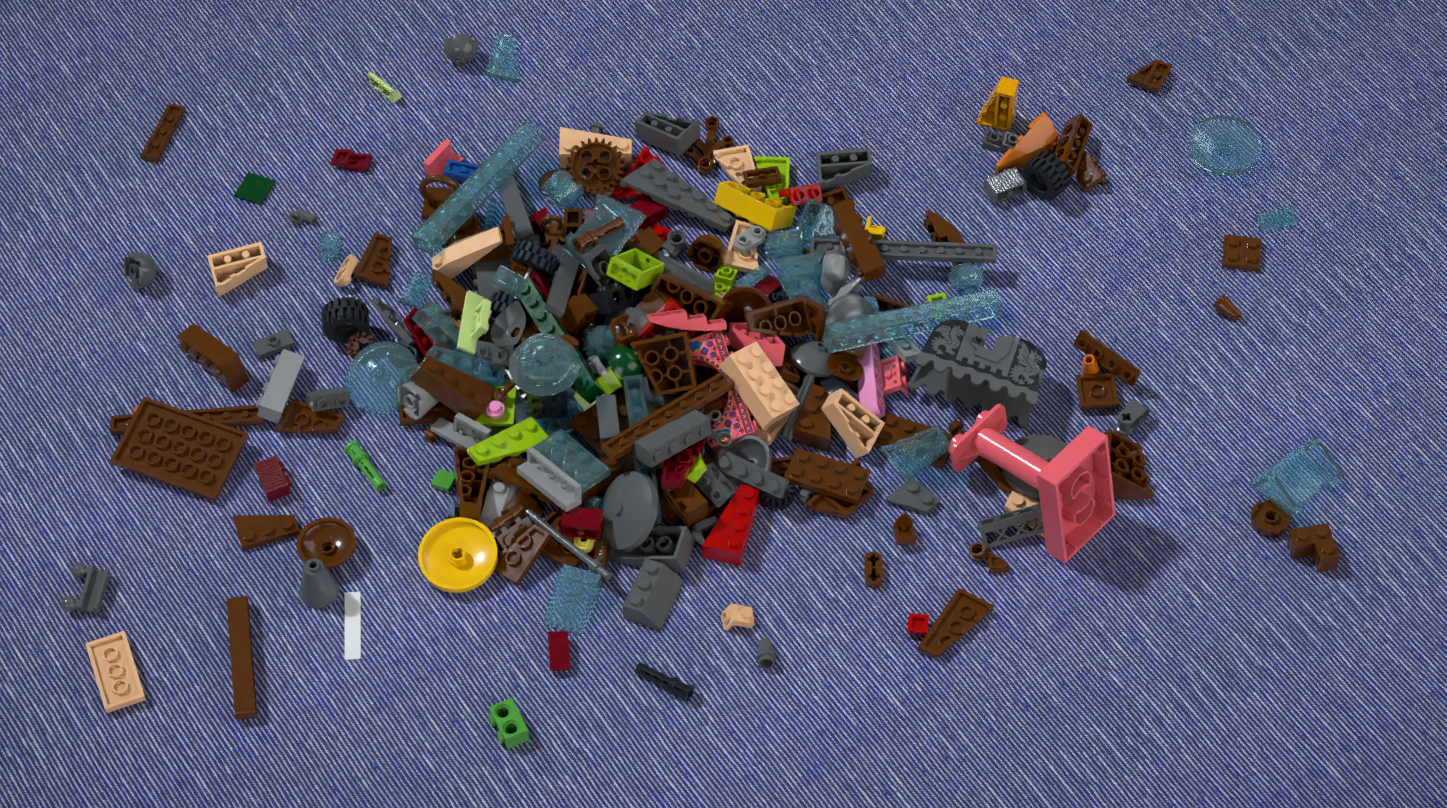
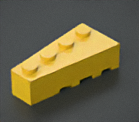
(754, 206)

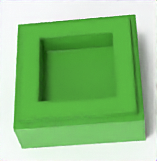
(443, 480)

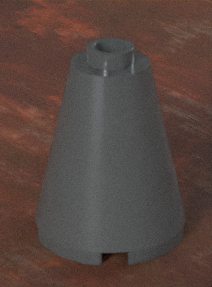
(318, 585)

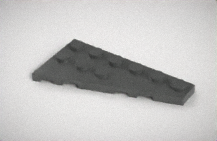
(677, 194)

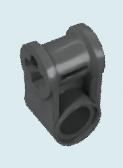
(1131, 417)

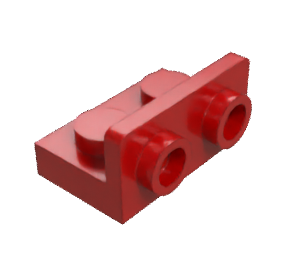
(800, 194)

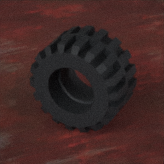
(1046, 175)
(344, 318)

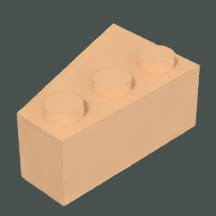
(852, 421)

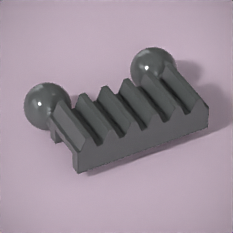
(93, 589)

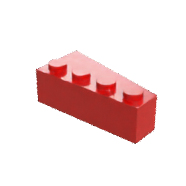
(732, 531)

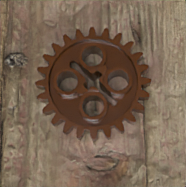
(596, 151)

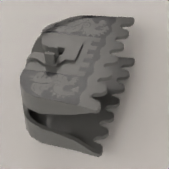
(964, 369)

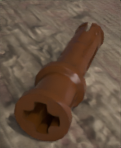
(592, 237)

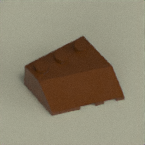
(668, 363)
(1127, 468)

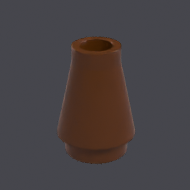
(1227, 308)

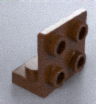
(506, 248)

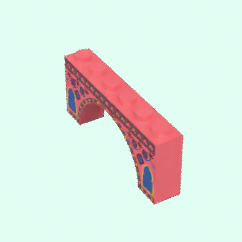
(710, 351)

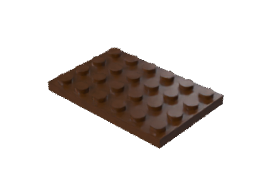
(179, 448)

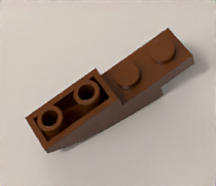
(942, 230)

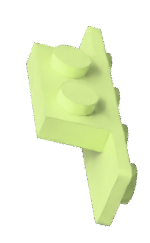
(473, 321)

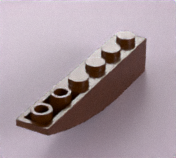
(455, 296)

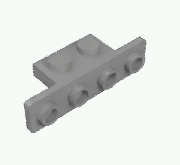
(462, 432)

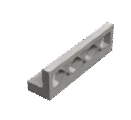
(548, 478)

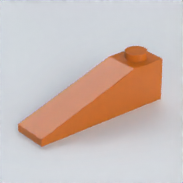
(1039, 138)

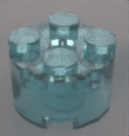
(562, 190)

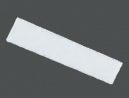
(352, 625)

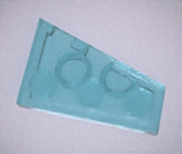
(503, 59)

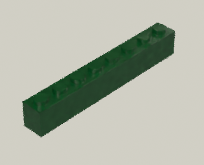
(534, 302)

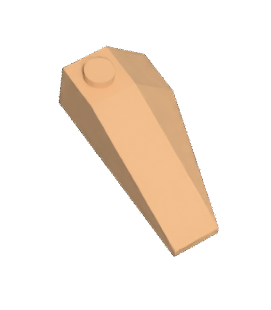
(466, 252)

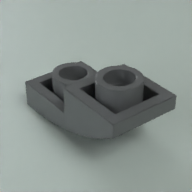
(999, 142)

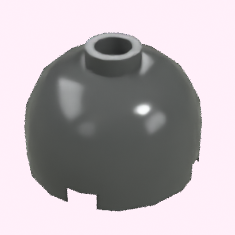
(460, 48)
(140, 269)

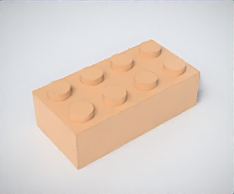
(759, 385)

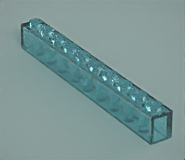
(478, 188)
(910, 320)

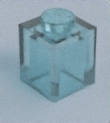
(330, 246)

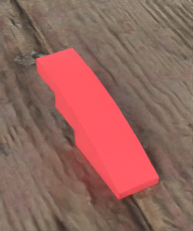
(680, 320)

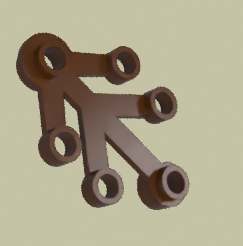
(705, 164)

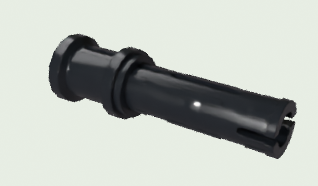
(673, 685)

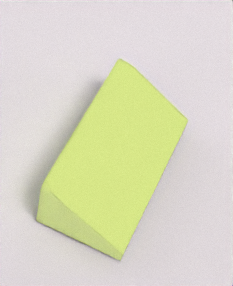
(384, 88)

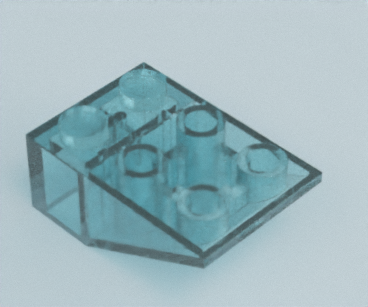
(816, 221)

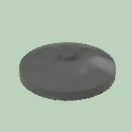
(1041, 445)
(629, 510)

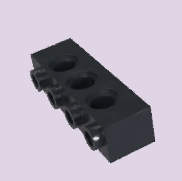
(617, 297)

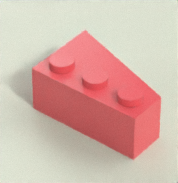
(770, 344)

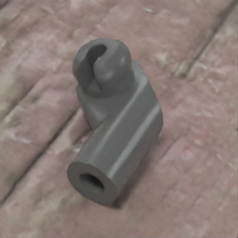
(301, 216)

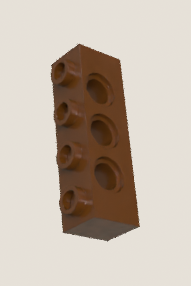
(1073, 142)

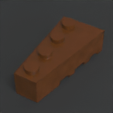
(857, 242)
(691, 297)
(214, 357)
(470, 484)

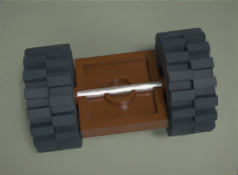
(525, 261)

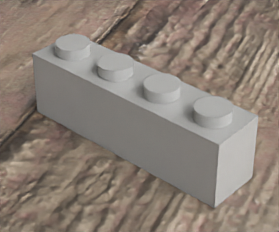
(280, 385)

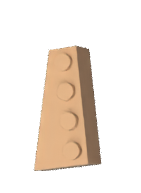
(573, 137)

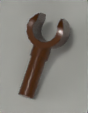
(431, 436)

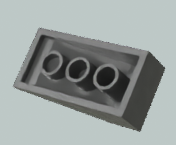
(664, 544)

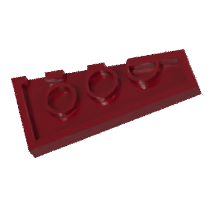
(679, 466)

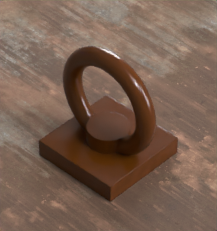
(435, 195)

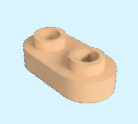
(345, 271)

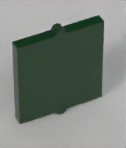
(254, 188)

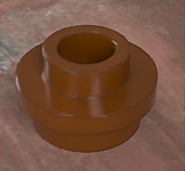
(976, 547)

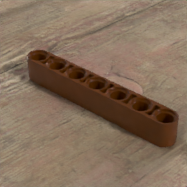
(241, 658)

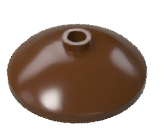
(743, 297)
(325, 535)

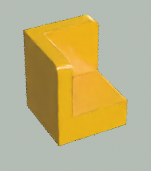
(876, 232)

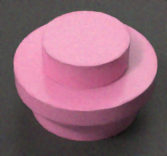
(495, 409)

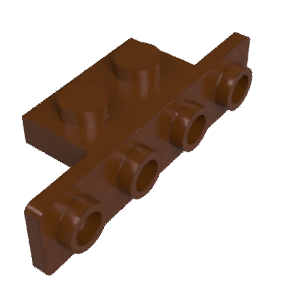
(1107, 358)

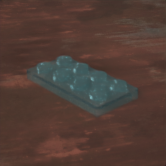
(573, 459)

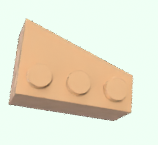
(236, 266)

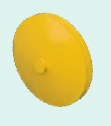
(457, 555)

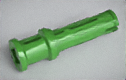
(361, 460)

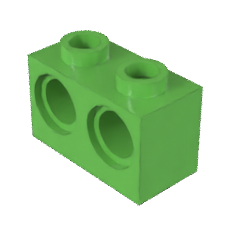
(511, 722)

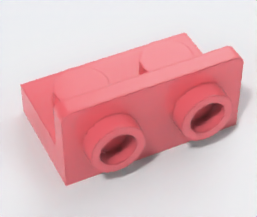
(894, 375)

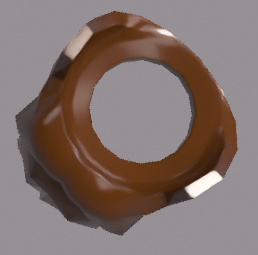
(628, 332)

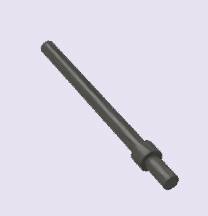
(593, 564)

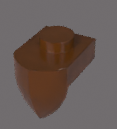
(904, 531)

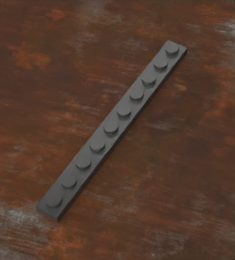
(919, 250)

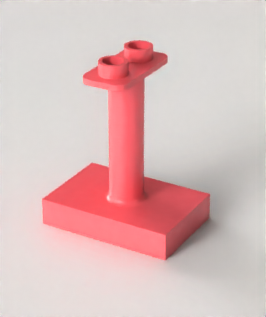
(1072, 487)

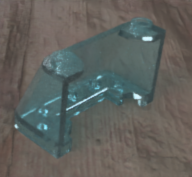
(606, 210)
(1298, 476)

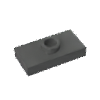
(273, 344)

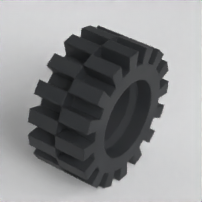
(775, 502)

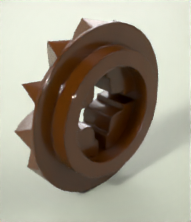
(352, 343)

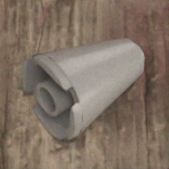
(415, 400)

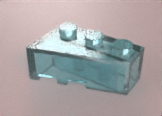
(917, 452)

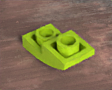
(724, 279)

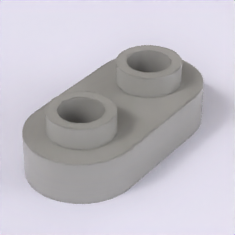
(750, 239)

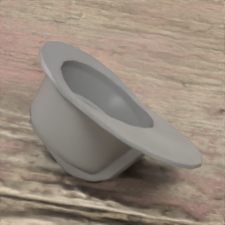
(834, 271)

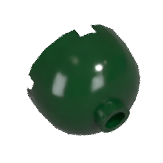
(625, 361)

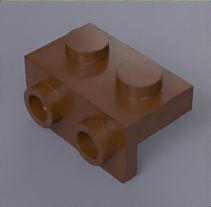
(1089, 173)

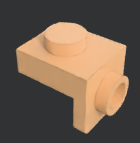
(738, 616)

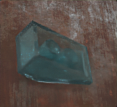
(573, 599)

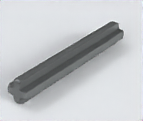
(788, 432)

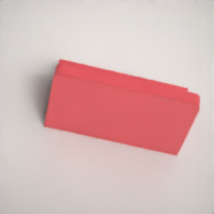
(438, 159)

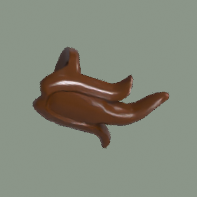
(553, 232)

